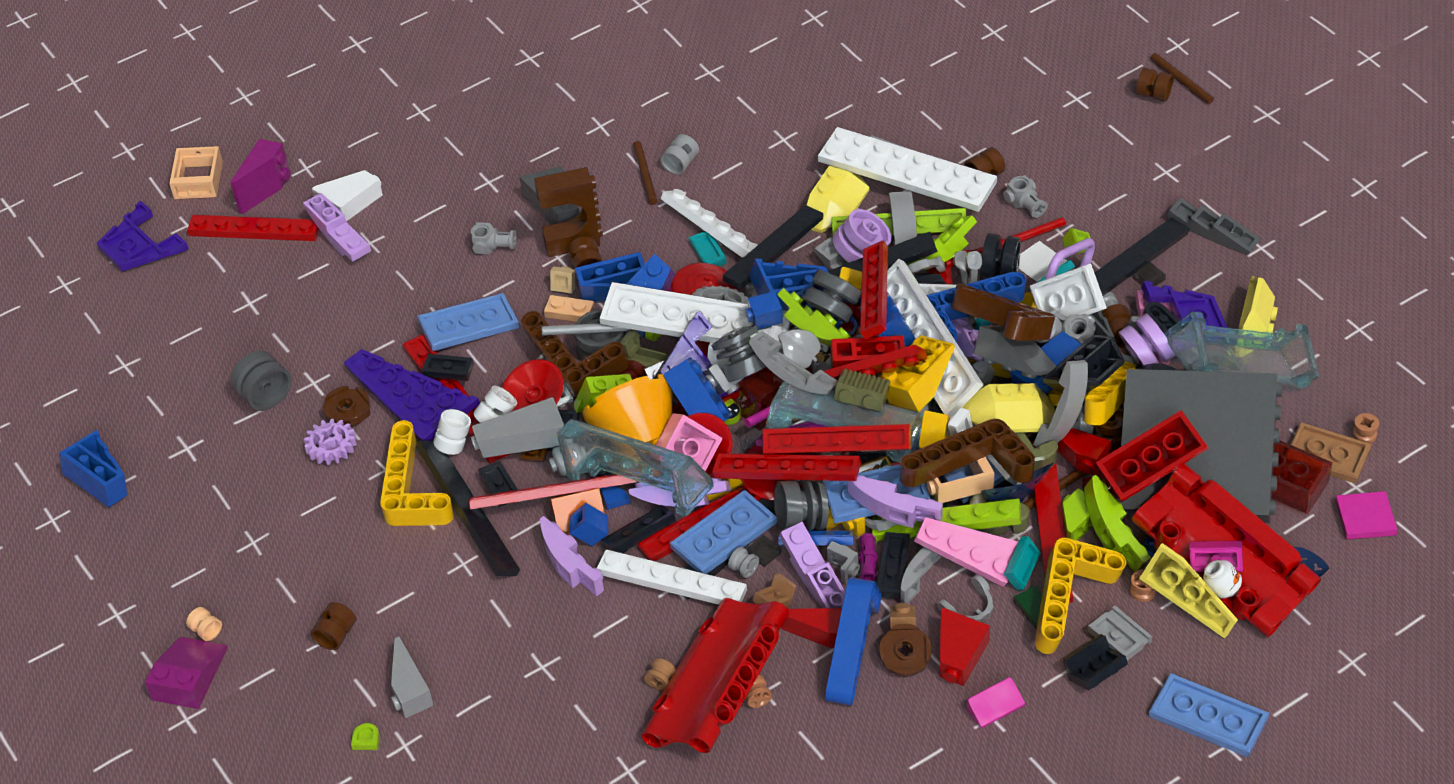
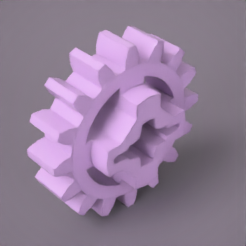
(330, 441)

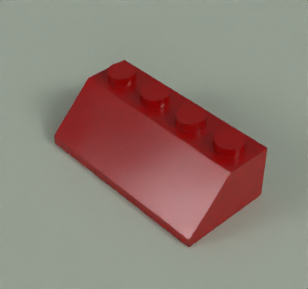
(1151, 456)

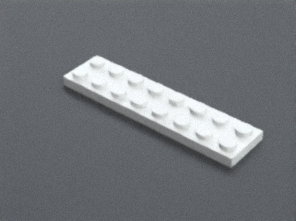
(908, 169)
(671, 313)
(959, 379)

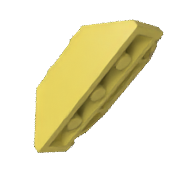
(836, 195)
(1258, 307)
(1018, 405)

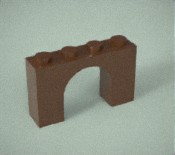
(569, 188)

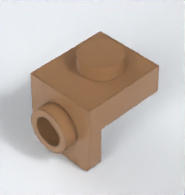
(780, 591)
(902, 614)

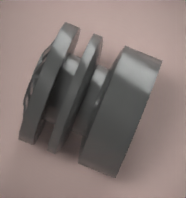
(740, 353)
(801, 504)

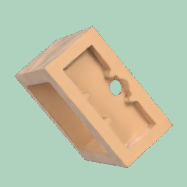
(196, 186)
(981, 480)

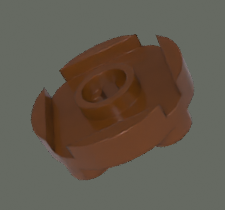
(356, 399)
(895, 661)

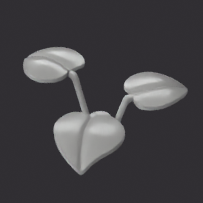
(802, 347)

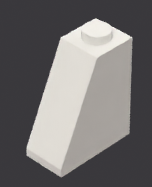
(351, 192)

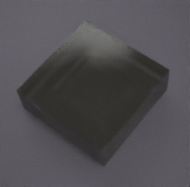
(1151, 274)
(765, 550)

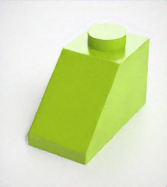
(1075, 515)

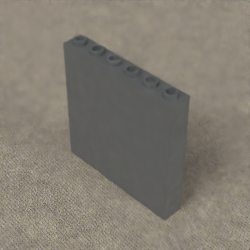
(1230, 413)

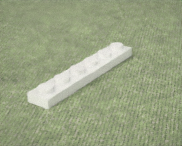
(707, 221)
(670, 578)

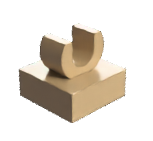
(563, 279)

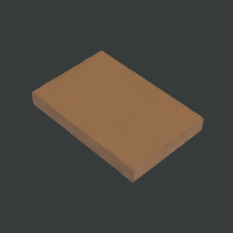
(1345, 452)

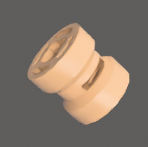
(204, 624)

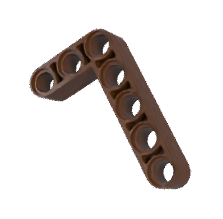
(1019, 320)
(604, 362)
(985, 439)

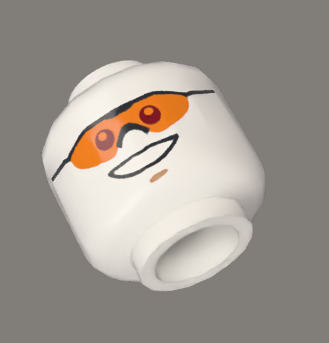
(1222, 578)

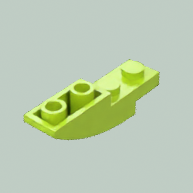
(952, 240)
(815, 322)
(1107, 518)

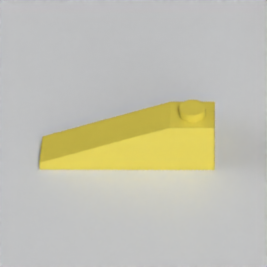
(1183, 586)

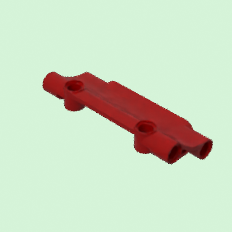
(1204, 512)
(715, 674)

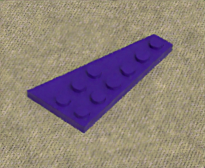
(408, 393)

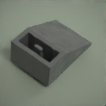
(1012, 353)

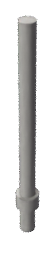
(579, 329)

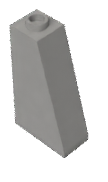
(519, 430)

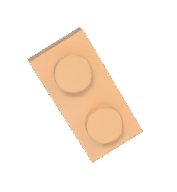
(567, 308)

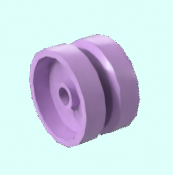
(859, 232)
(1149, 342)

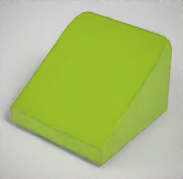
(1074, 236)

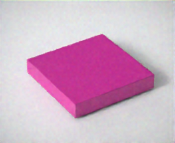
(1366, 515)

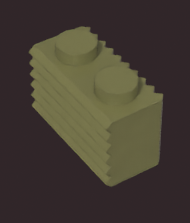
(862, 390)

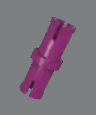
(867, 557)

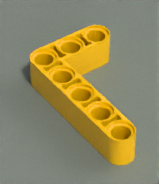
(1106, 398)
(397, 502)
(1066, 559)

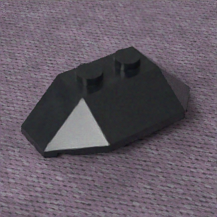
(1102, 359)

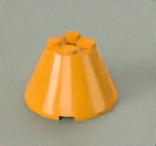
(634, 409)

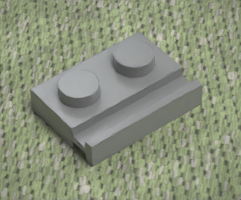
(1121, 632)

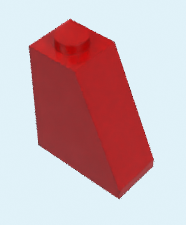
(960, 645)

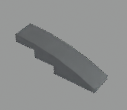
(1217, 229)

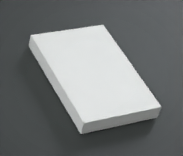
(1070, 293)

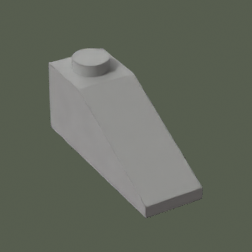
(408, 686)

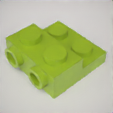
(595, 386)

